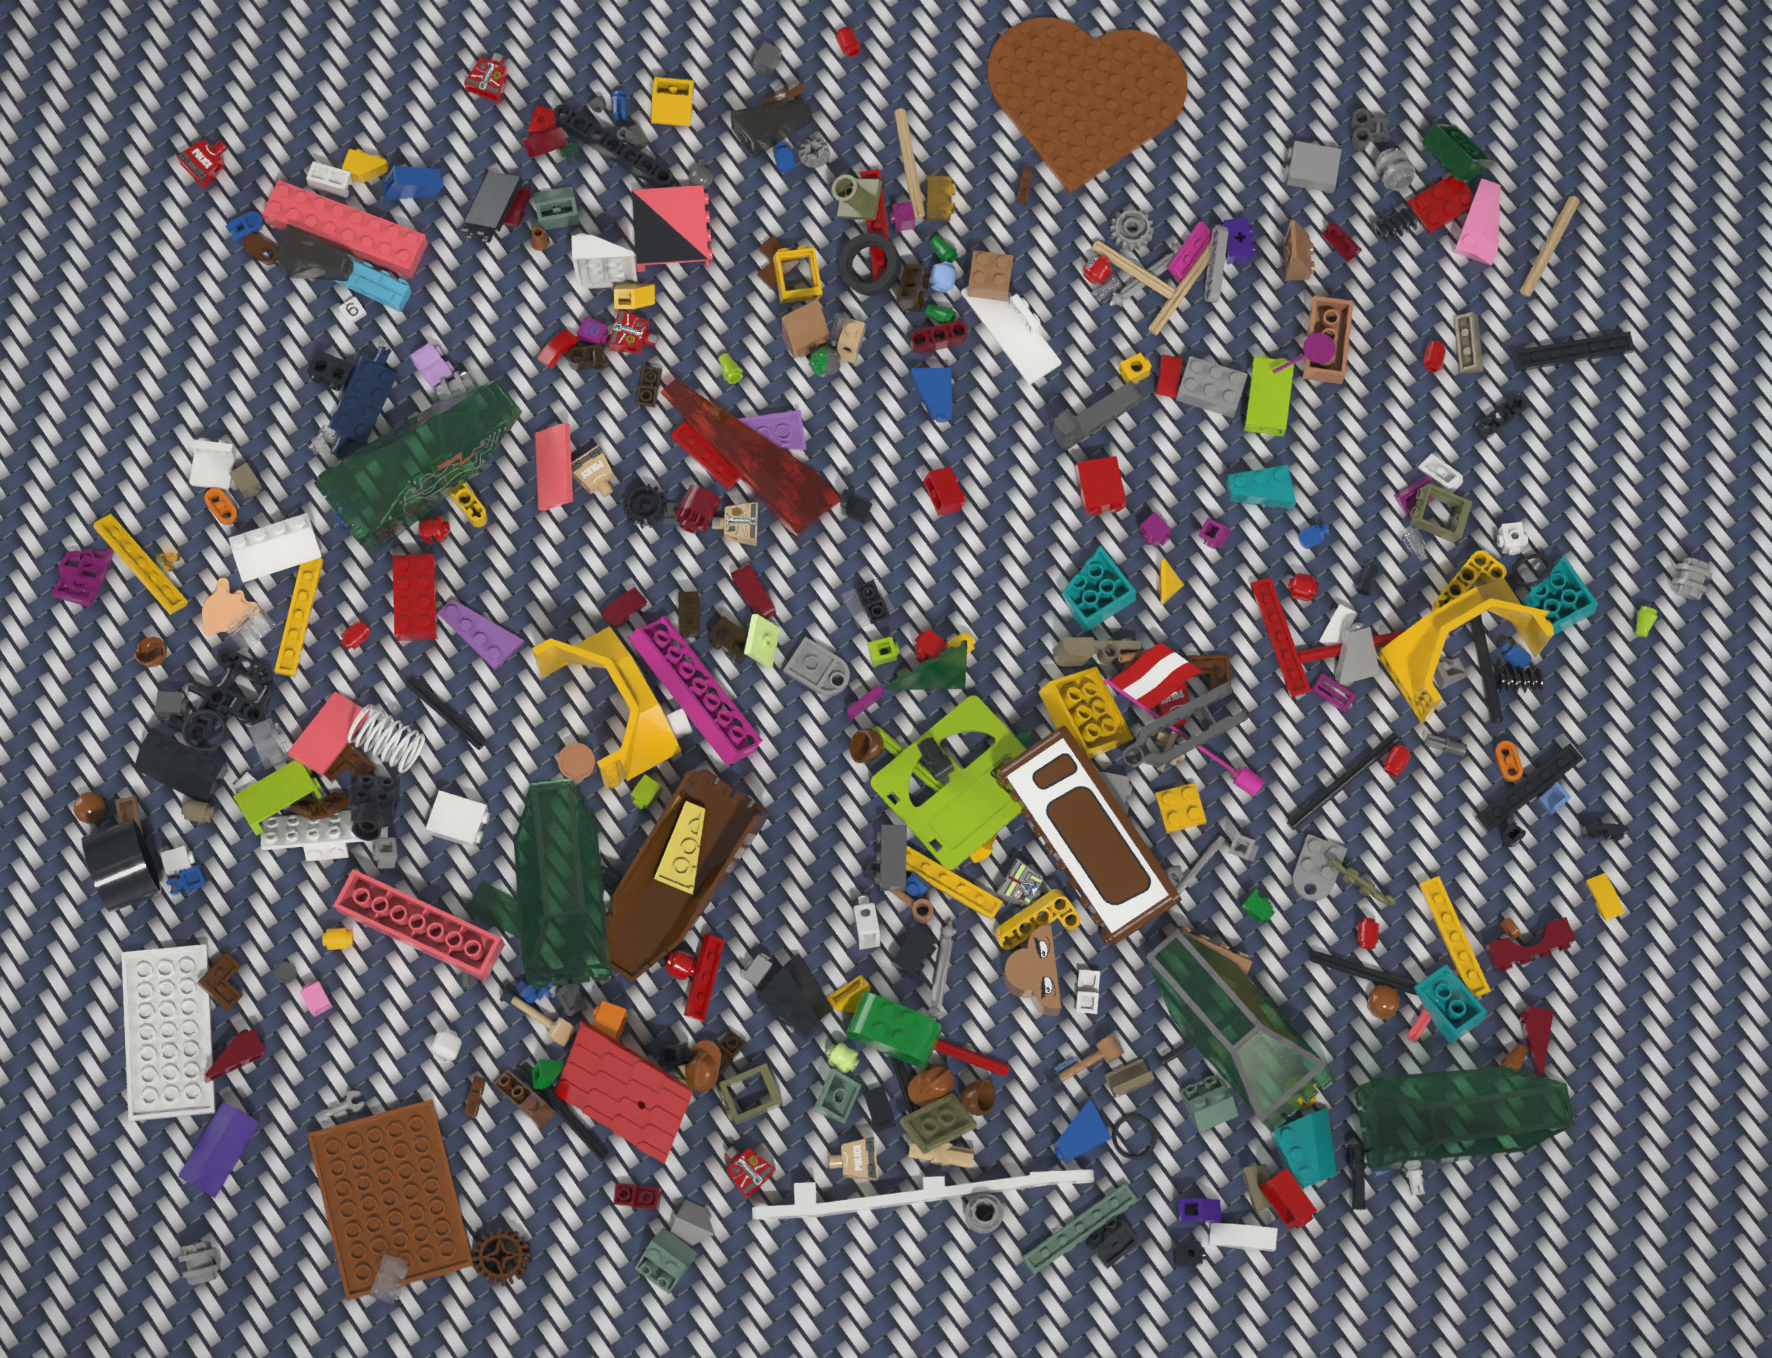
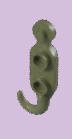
(1365, 886)

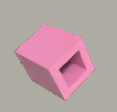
(315, 998)

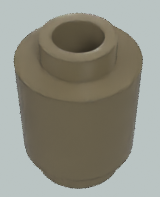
(197, 811)

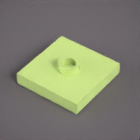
(762, 640)

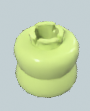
(842, 1057)

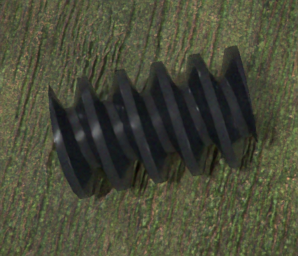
(1395, 224)
(1520, 678)

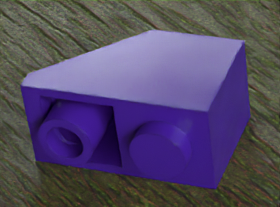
(1199, 1210)

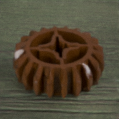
(482, 1258)

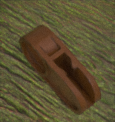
(1025, 185)
(257, 246)
(475, 1096)

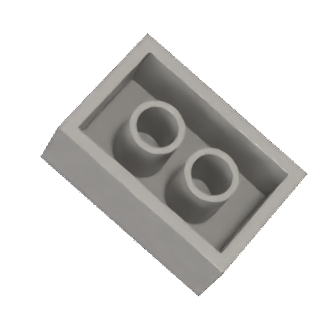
(1211, 387)

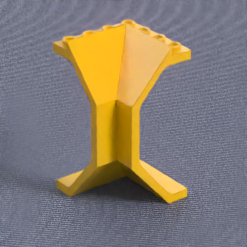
(1416, 652)
(647, 734)

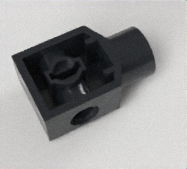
(373, 805)

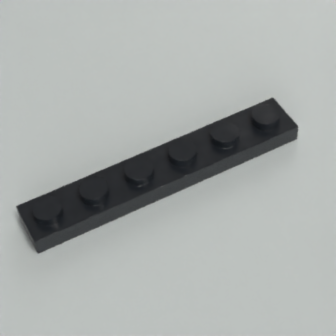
(1573, 351)
(1528, 788)

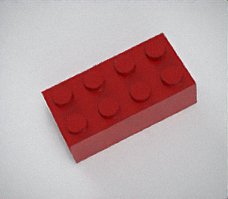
(415, 597)

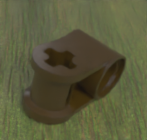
(588, 356)

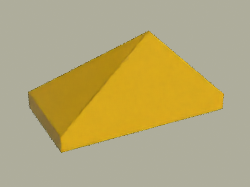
(1169, 582)
(849, 995)

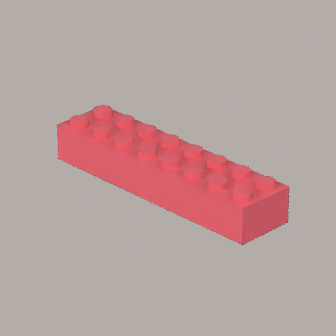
(346, 228)
(419, 925)

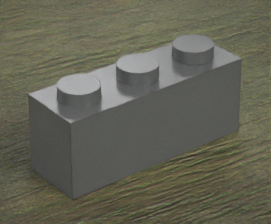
(892, 857)

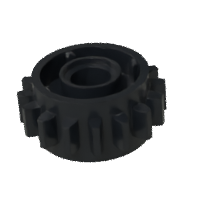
(643, 495)

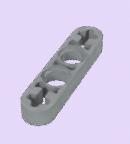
(1216, 264)

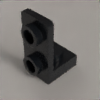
(853, 506)

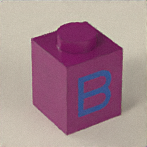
(593, 332)

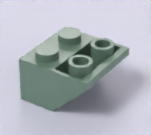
(556, 208)
(1208, 1103)
(666, 1260)

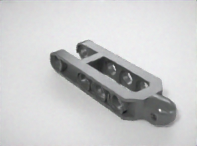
(1139, 753)

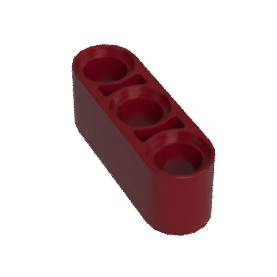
(932, 344)
(753, 592)

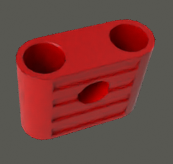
(542, 120)

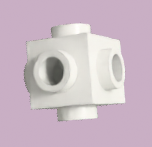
(1512, 538)

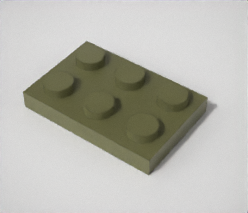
(938, 1123)

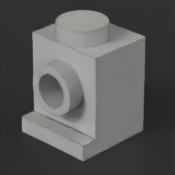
(1244, 847)
(385, 852)
(757, 969)

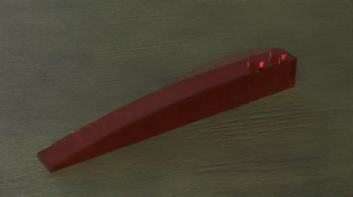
(775, 477)

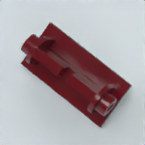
(1341, 241)

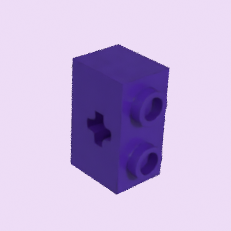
(1236, 251)

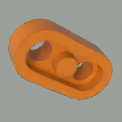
(221, 507)
(1510, 761)

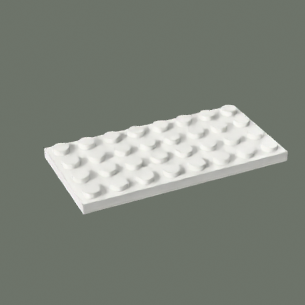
(167, 1033)

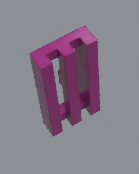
(865, 702)
(1335, 703)

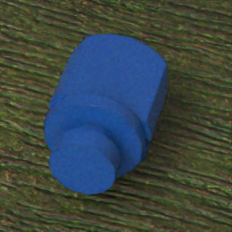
(619, 100)
(784, 158)
(1313, 536)
(1516, 655)

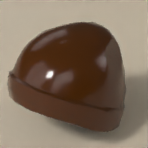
(866, 745)
(978, 1097)

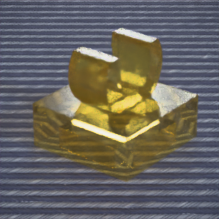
(168, 559)

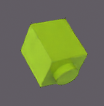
(646, 793)

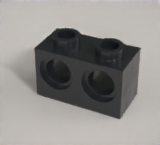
(333, 367)

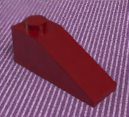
(1536, 1033)
(240, 1052)

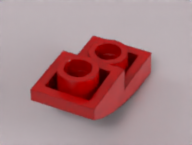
(553, 350)
(1169, 376)

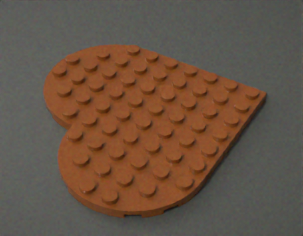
(1084, 97)

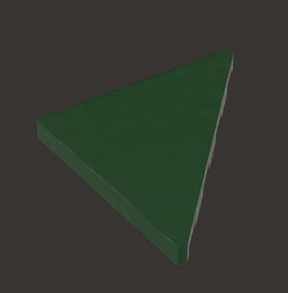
(943, 672)

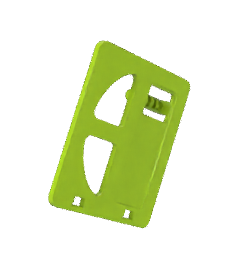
(972, 803)

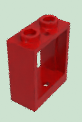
(1288, 1199)

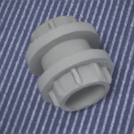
(1395, 169)
(462, 383)
(1691, 578)
(984, 1226)
(199, 1262)

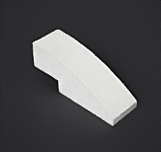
(1243, 1236)

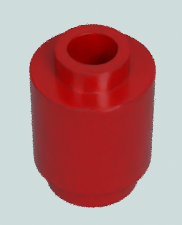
(848, 42)
(1434, 356)
(355, 635)
(1396, 760)
(1368, 933)

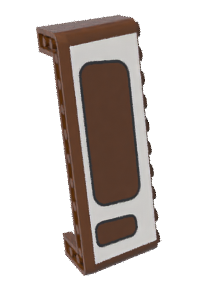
(1088, 835)

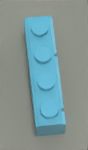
(378, 285)

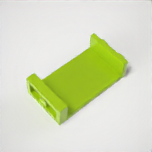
(1269, 396)
(276, 793)

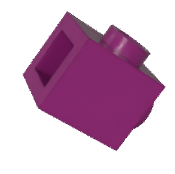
(902, 216)
(1155, 531)
(1214, 534)

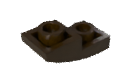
(649, 386)
(729, 1047)

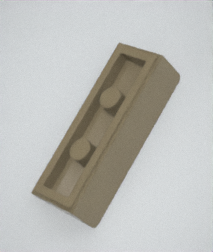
(1468, 343)

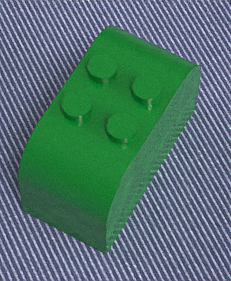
(894, 1030)

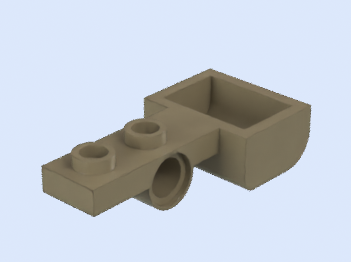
(1078, 650)

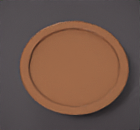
(576, 761)

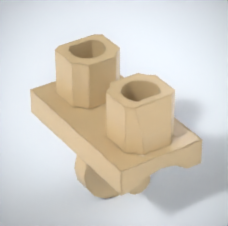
(1167, 741)

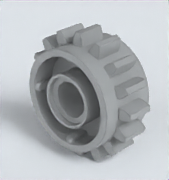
(1128, 239)

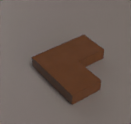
(786, 92)
(767, 274)
(1212, 666)
(351, 760)
(216, 982)

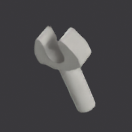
(347, 1104)

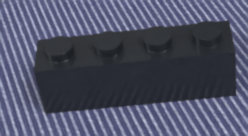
(179, 766)

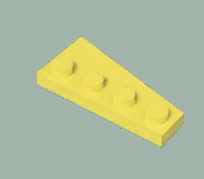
(682, 852)

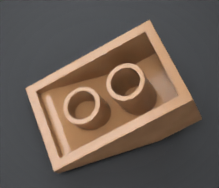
(1298, 253)
(805, 329)

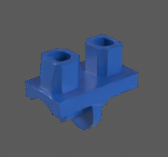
(530, 994)

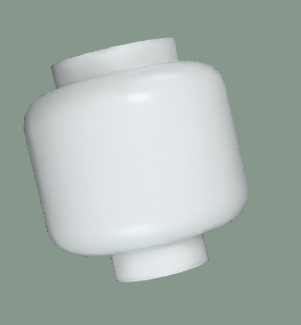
(446, 1046)

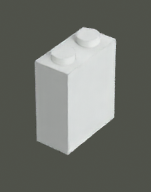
(457, 819)

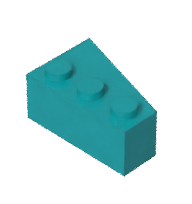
(1262, 487)

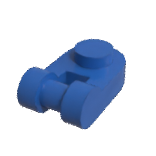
(251, 221)

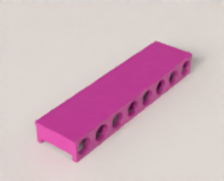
(693, 692)

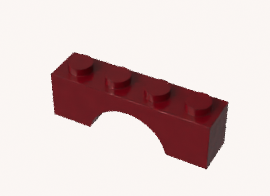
(1506, 953)

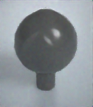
(701, 175)

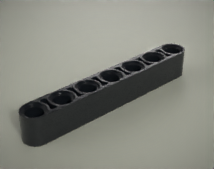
(608, 138)

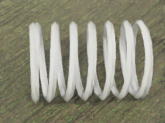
(402, 767)

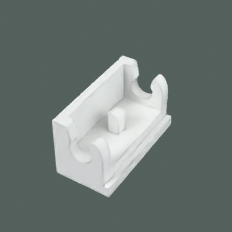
(329, 179)

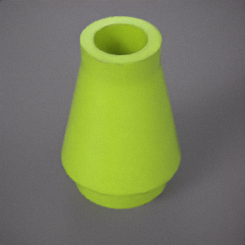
(731, 371)
(1645, 619)

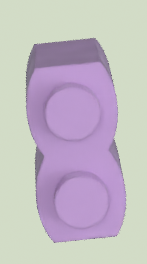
(431, 365)

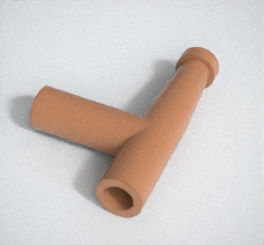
(1129, 658)

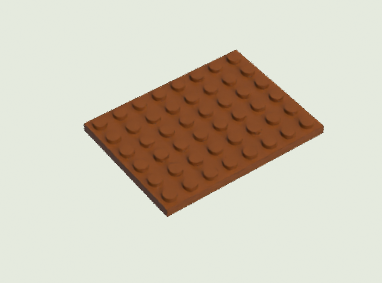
(390, 1195)

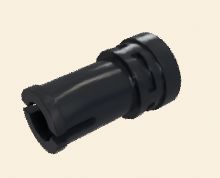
(1366, 584)

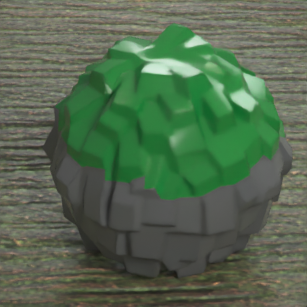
(825, 361)

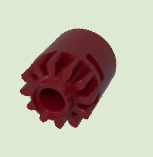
(697, 509)

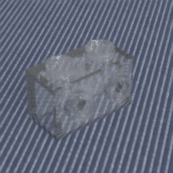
(250, 628)
(268, 743)
(388, 1279)

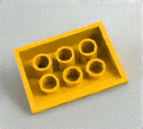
(1087, 710)

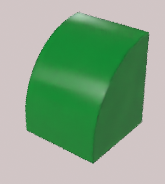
(545, 1073)

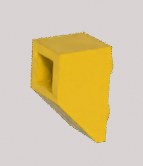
(364, 166)
(633, 295)

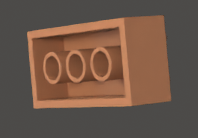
(1334, 319)

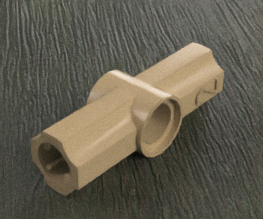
(944, 1155)

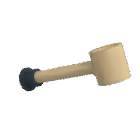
(559, 1031)

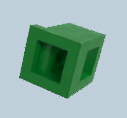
(1258, 907)

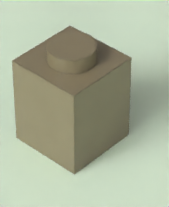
(245, 481)

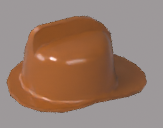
(704, 1065)
(930, 1085)

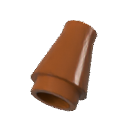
(539, 239)
(1515, 1057)

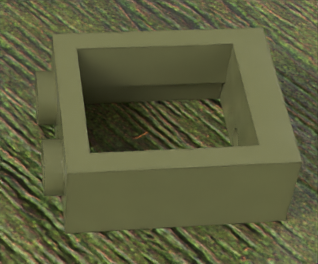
(1459, 518)
(770, 1085)

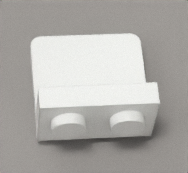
(212, 463)

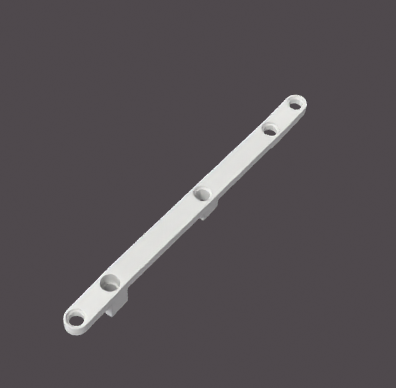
(933, 1190)

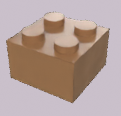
(990, 275)

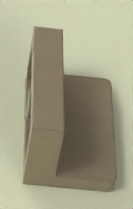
(1128, 1078)
(1253, 1179)

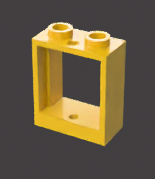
(800, 294)

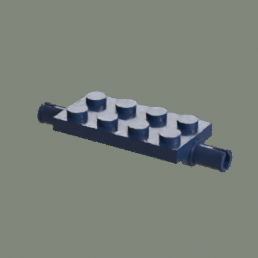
(362, 401)

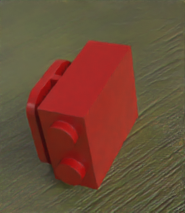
(1100, 486)

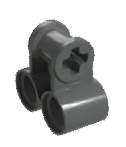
(1371, 130)

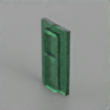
(496, 908)

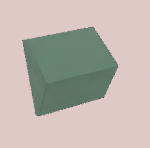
(837, 1096)

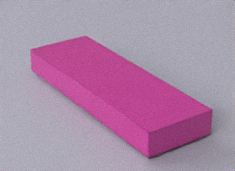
(1190, 251)

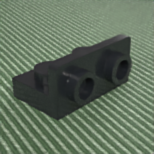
(1112, 1242)

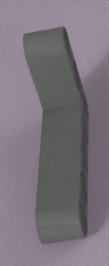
(1072, 430)

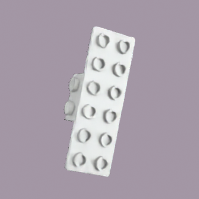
(1016, 333)
(320, 837)

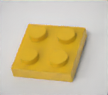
(1180, 808)

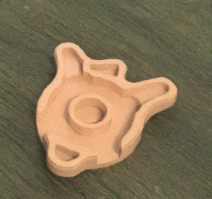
(223, 608)

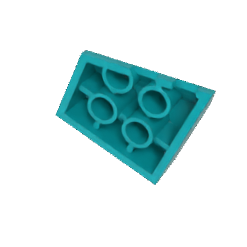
(1098, 591)
(1563, 596)
(1307, 1148)

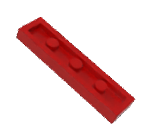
(703, 454)
(704, 977)

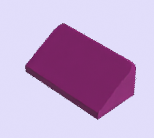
(1407, 497)

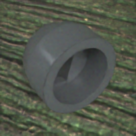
(598, 104)

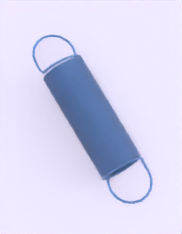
(1065, 1064)

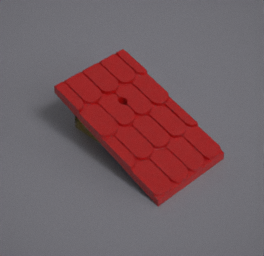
(624, 1091)

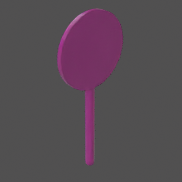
(1317, 348)

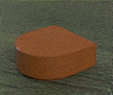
(1510, 928)

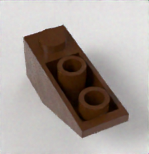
(524, 1099)

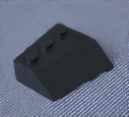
(796, 998)

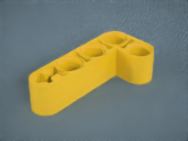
(466, 508)
(1474, 571)
(1029, 915)

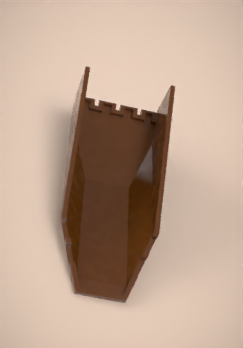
(655, 917)

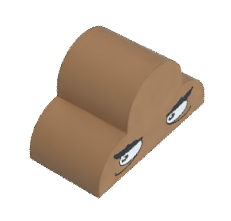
(1034, 972)

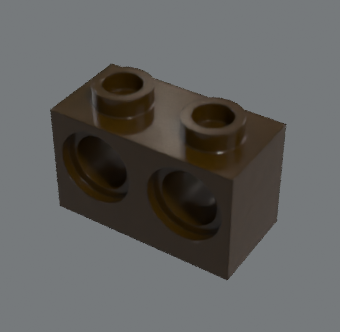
(913, 288)
(689, 614)
(735, 636)

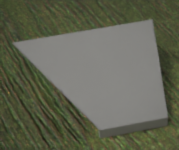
(1448, 672)
(692, 1224)

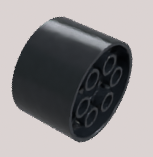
(121, 865)

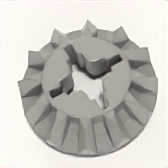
(811, 160)

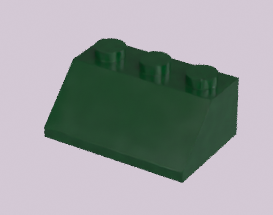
(1456, 151)

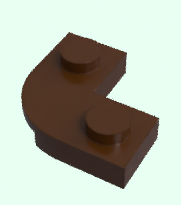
(320, 809)

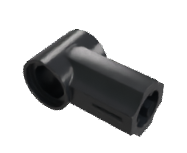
(938, 763)

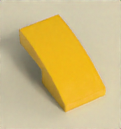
(1605, 896)

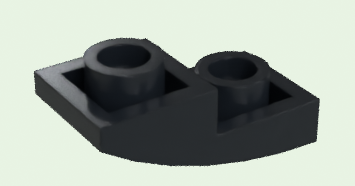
(872, 602)
(1610, 831)

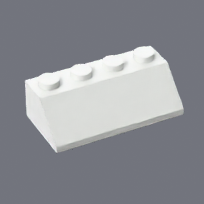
(275, 547)

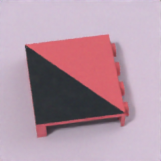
(671, 226)

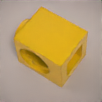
(1130, 375)

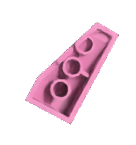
(1481, 229)

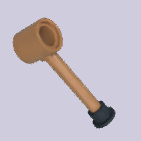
(915, 905)
(1108, 1049)

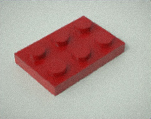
(1441, 203)

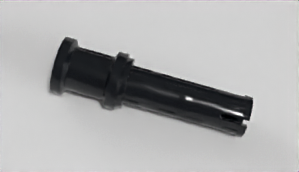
(1357, 1166)

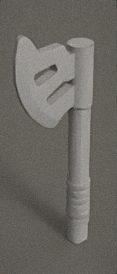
(1184, 881)

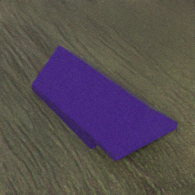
(219, 1149)

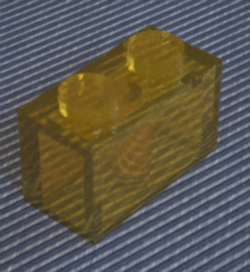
(939, 198)

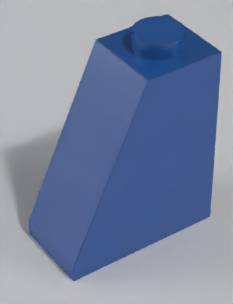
(411, 183)
(935, 391)
(1082, 1135)

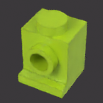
(877, 646)

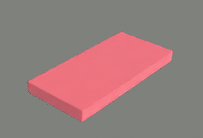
(554, 466)
(327, 734)

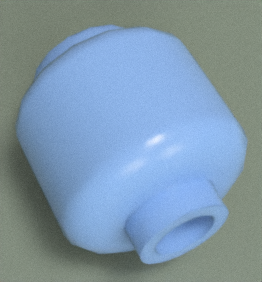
(942, 277)

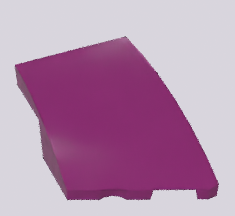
(82, 575)

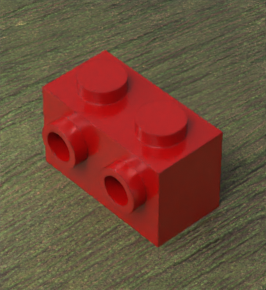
(944, 491)
(929, 646)

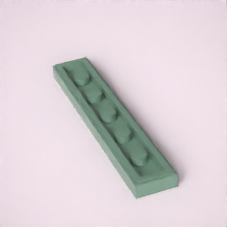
(1079, 1228)

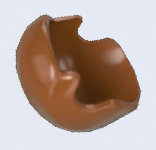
(151, 652)
(89, 807)
(1383, 1001)

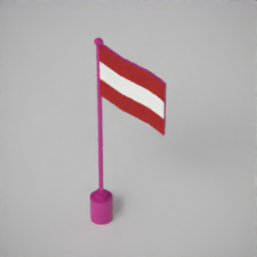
(1155, 679)

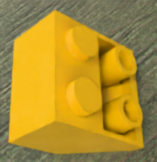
(672, 101)

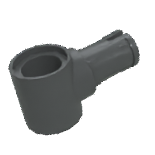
(633, 136)

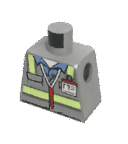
(1021, 885)

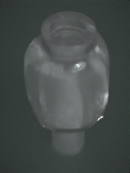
(1414, 542)

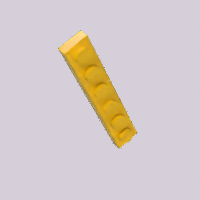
(140, 564)
(298, 617)
(952, 884)
(1454, 936)

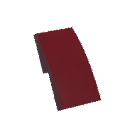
(544, 142)
(517, 210)
(621, 609)
(637, 1196)

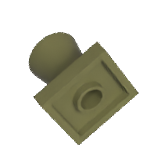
(856, 197)

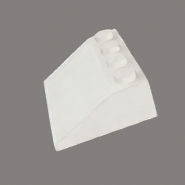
(601, 263)

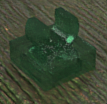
(566, 151)

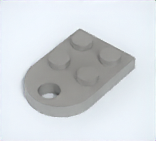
(816, 668)
(1314, 868)

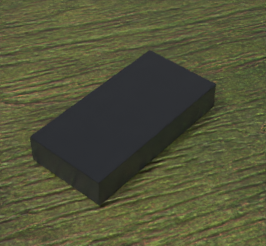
(879, 1109)

